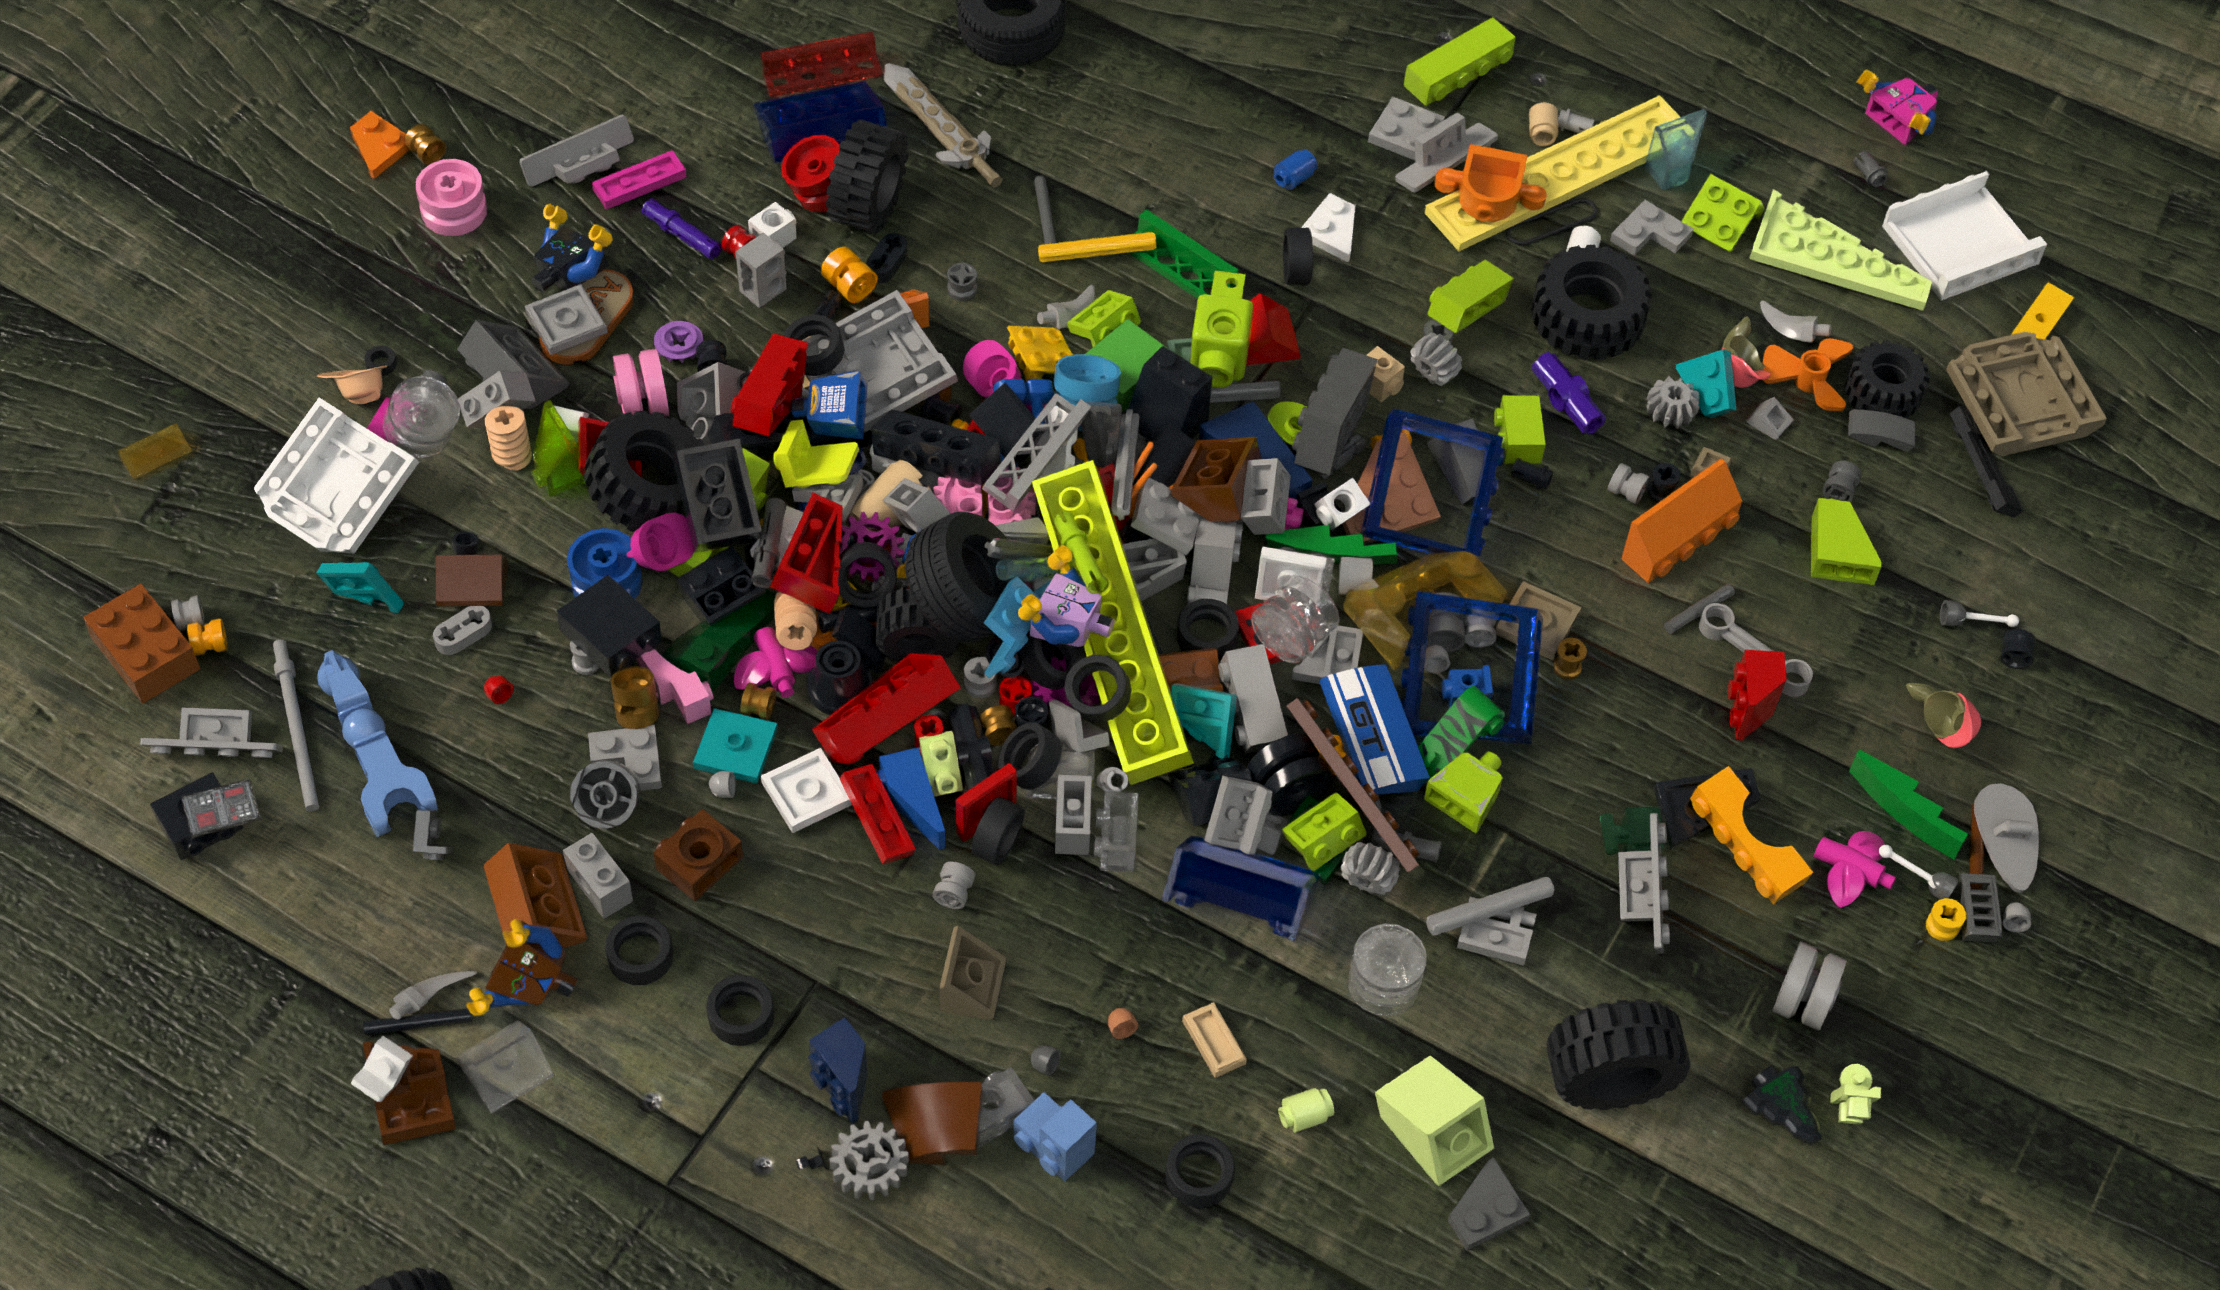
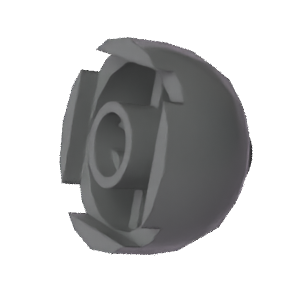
(605, 794)

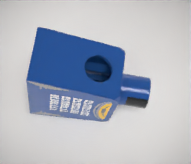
(835, 405)

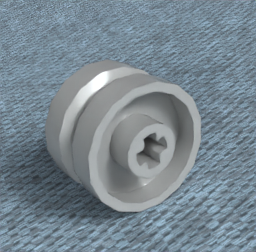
(1814, 987)

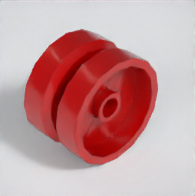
(808, 170)

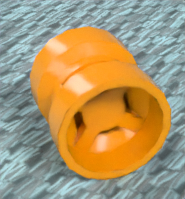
(207, 637)

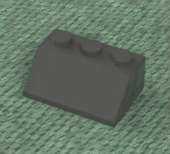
(503, 347)

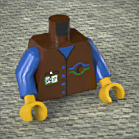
(524, 970)

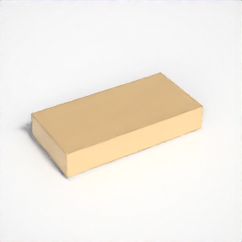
(1214, 1040)

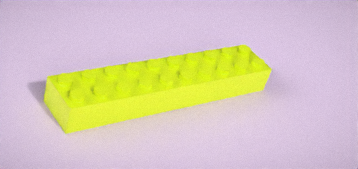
(1149, 728)

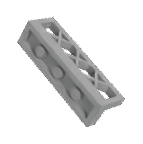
(1045, 453)

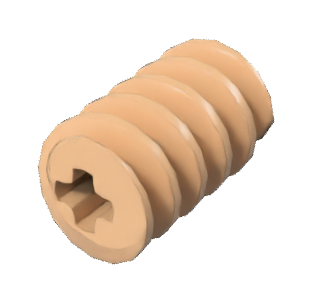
(508, 437)
(794, 622)

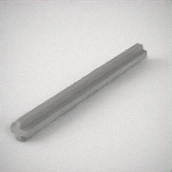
(1125, 464)

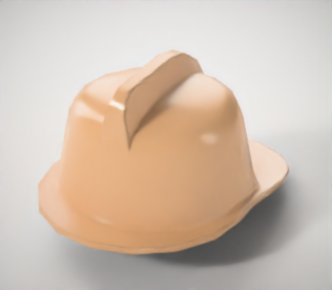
(358, 385)

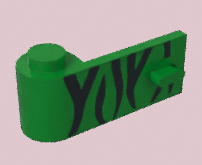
(1457, 730)

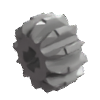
(1436, 359)
(1673, 402)
(1370, 868)

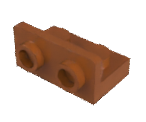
(1192, 668)

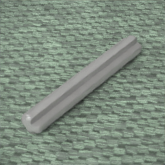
(1490, 906)

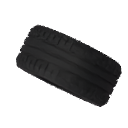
(1007, 38)
(954, 575)

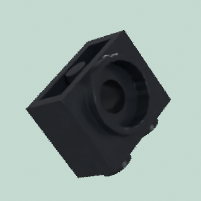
(173, 821)

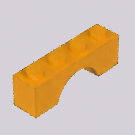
(1774, 869)

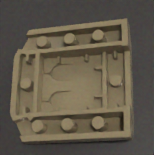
(2025, 393)

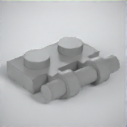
(1498, 938)

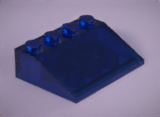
(817, 112)

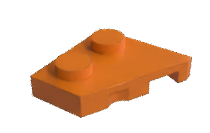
(378, 142)

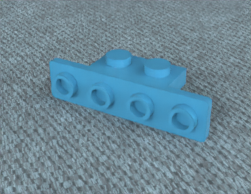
(1008, 625)

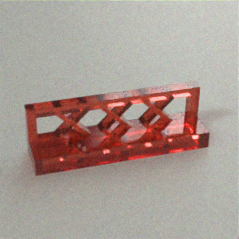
(819, 59)

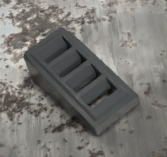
(1969, 930)

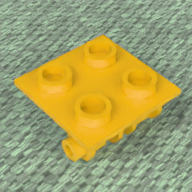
(1037, 349)

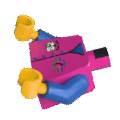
(1900, 106)

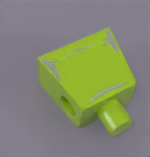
(1466, 788)

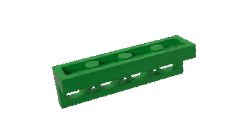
(1183, 250)

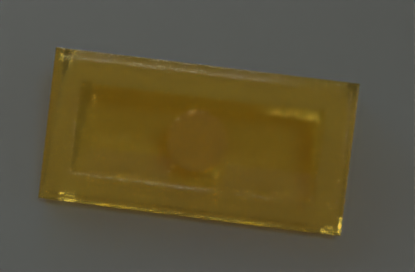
(154, 451)

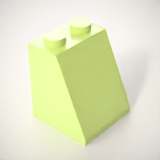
(1436, 1118)

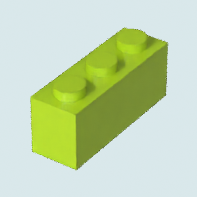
(1469, 296)

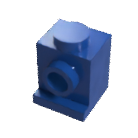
(1461, 680)

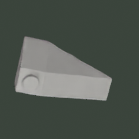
(707, 395)

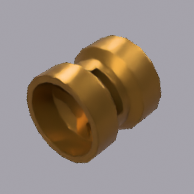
(422, 141)

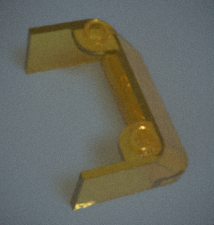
(1377, 600)

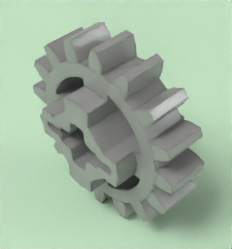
(857, 1151)

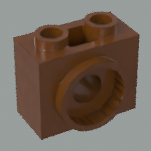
(698, 836)

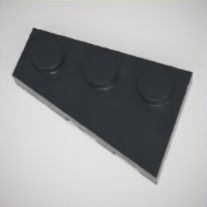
(1677, 808)

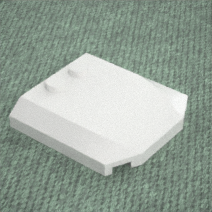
(333, 480)

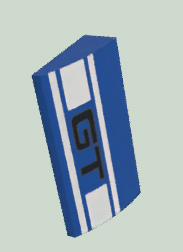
(1375, 729)

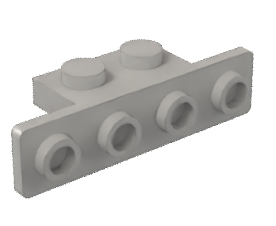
(1441, 148)
(579, 154)
(213, 730)
(1642, 885)

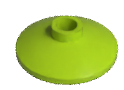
(1285, 418)

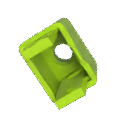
(1222, 330)

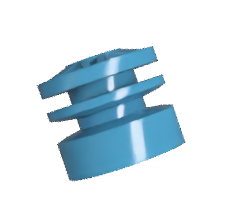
(1087, 379)

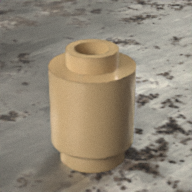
(1543, 124)

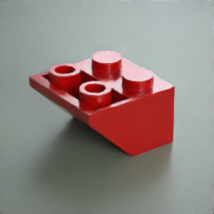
(1755, 690)

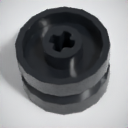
(1291, 772)

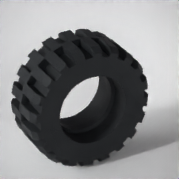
(1597, 274)
(617, 486)
(1618, 1054)

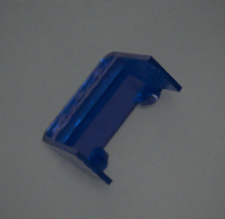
(1242, 883)

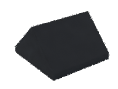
(1006, 419)

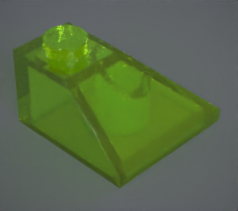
(555, 454)

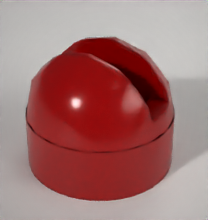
(498, 689)

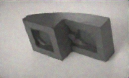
(1875, 426)

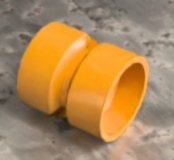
(848, 274)

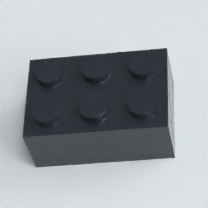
(717, 495)

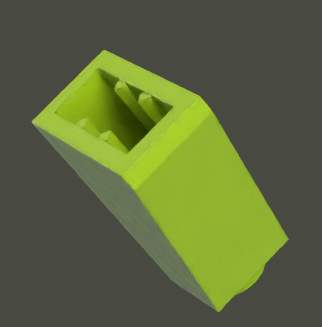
(1841, 545)

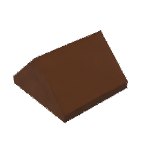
(470, 580)

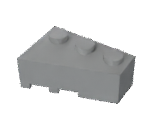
(1214, 551)
(1257, 709)

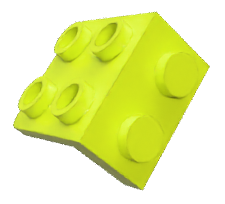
(811, 465)

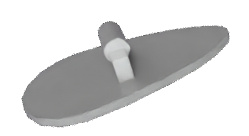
(2009, 833)

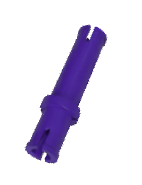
(672, 223)

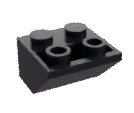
(718, 586)
(1199, 785)

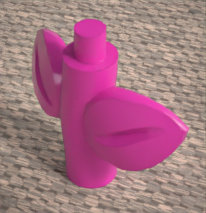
(773, 663)
(1853, 866)

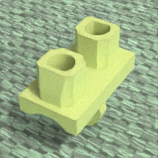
(941, 763)
(1854, 1095)

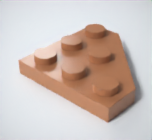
(1407, 498)

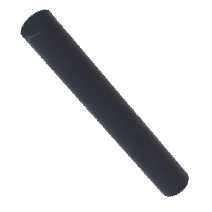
(417, 1021)

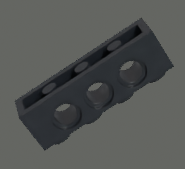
(759, 444)
(936, 446)

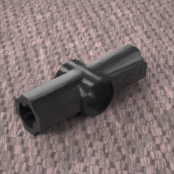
(971, 745)

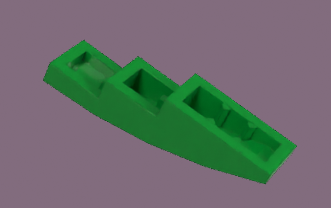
(1319, 541)
(1897, 796)

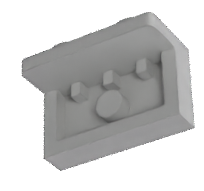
(1239, 815)

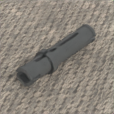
(767, 552)

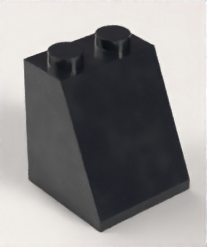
(1172, 393)

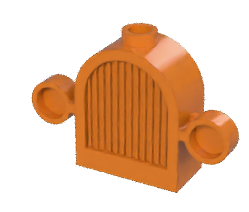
(1491, 184)

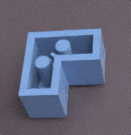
(1056, 1135)

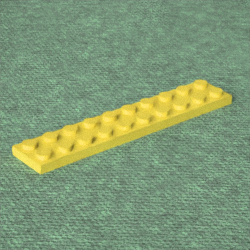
(1564, 170)

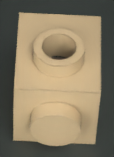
(1387, 375)

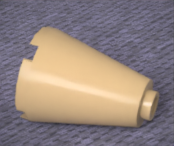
(872, 498)

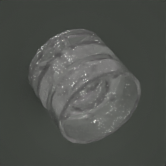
(1295, 619)
(1387, 969)

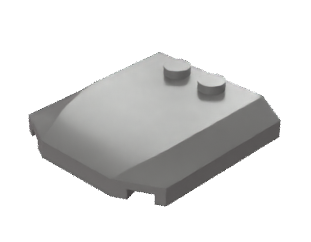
(890, 354)

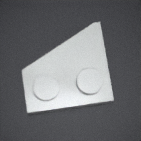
(1333, 226)

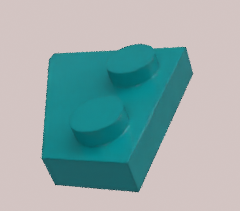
(1713, 380)
(359, 582)
(1206, 715)

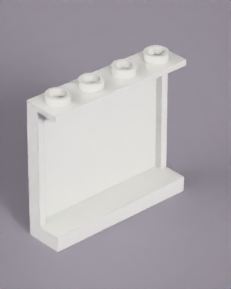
(1960, 237)

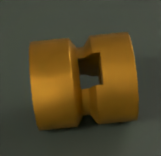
(635, 697)

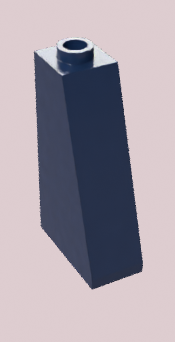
(1250, 422)

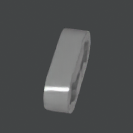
(462, 630)

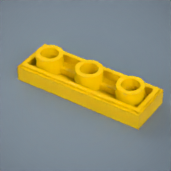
(2044, 312)

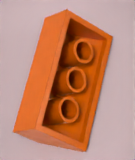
(1682, 522)

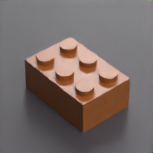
(141, 643)

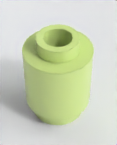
(1306, 1109)

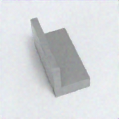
(1074, 730)

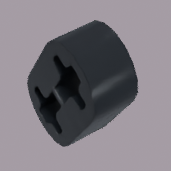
(892, 260)

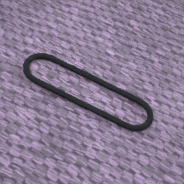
(1580, 200)

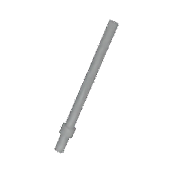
(285, 673)

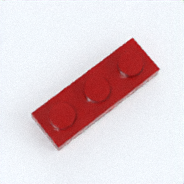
(877, 814)

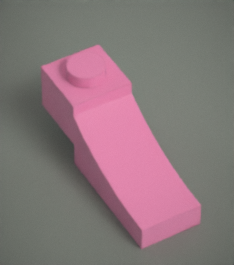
(674, 684)

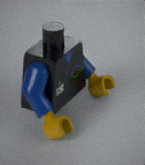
(567, 255)

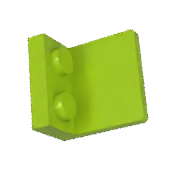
(1722, 213)

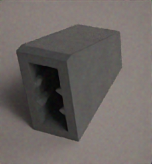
(1459, 464)

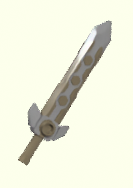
(960, 144)

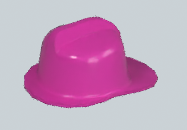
(988, 364)
(662, 542)

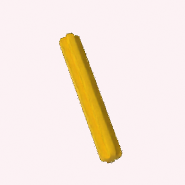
(1097, 247)

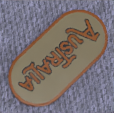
(613, 299)

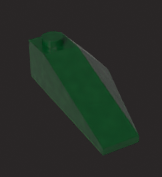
(718, 648)

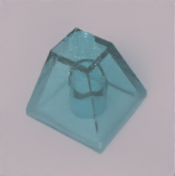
(1675, 149)

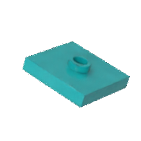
(735, 745)

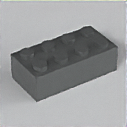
(1334, 411)

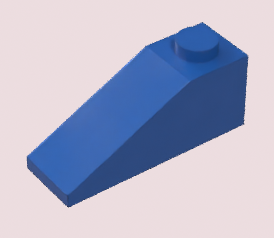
(911, 793)

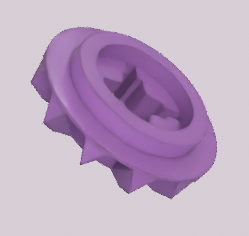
(681, 332)

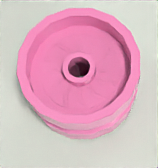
(451, 197)
(642, 385)

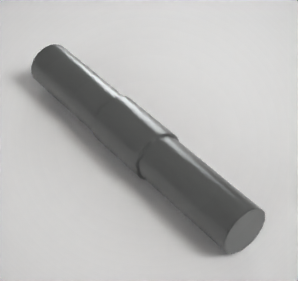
(1696, 610)

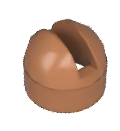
(1122, 1023)

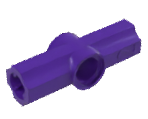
(1568, 393)

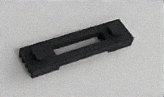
(2001, 495)

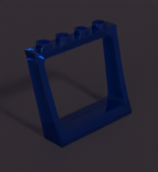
(1530, 622)

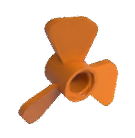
(1809, 371)

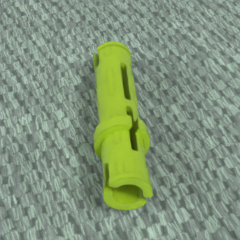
(1077, 543)

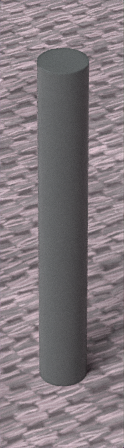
(1045, 210)

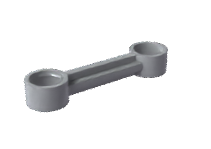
(1745, 641)

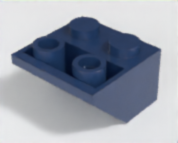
(840, 1067)

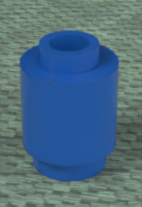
(1295, 169)

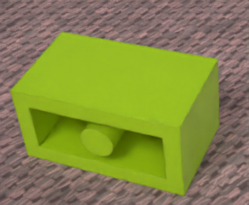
(1521, 428)

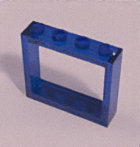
(1439, 429)

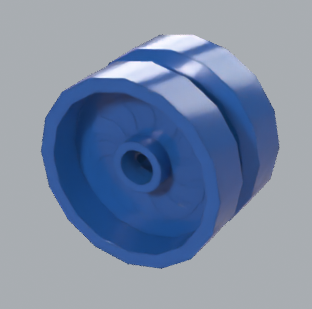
(603, 554)

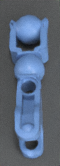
(365, 732)

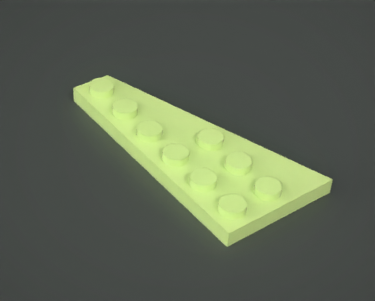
(1830, 254)

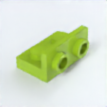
(1104, 316)
(1325, 831)

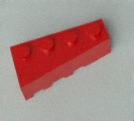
(886, 706)

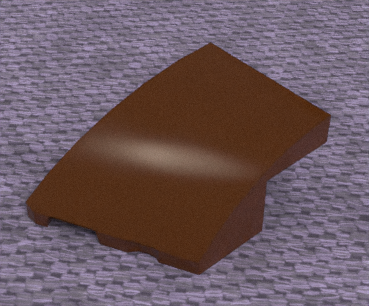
(418, 1102)
(936, 1119)

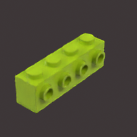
(1459, 61)

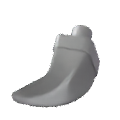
(1060, 313)
(1795, 327)
(417, 995)

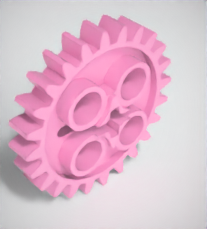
(966, 496)

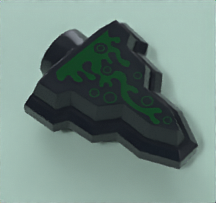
(1784, 1102)

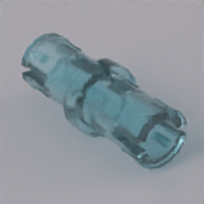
(1025, 568)

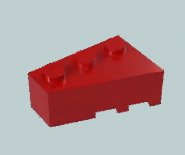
(771, 386)
(812, 557)

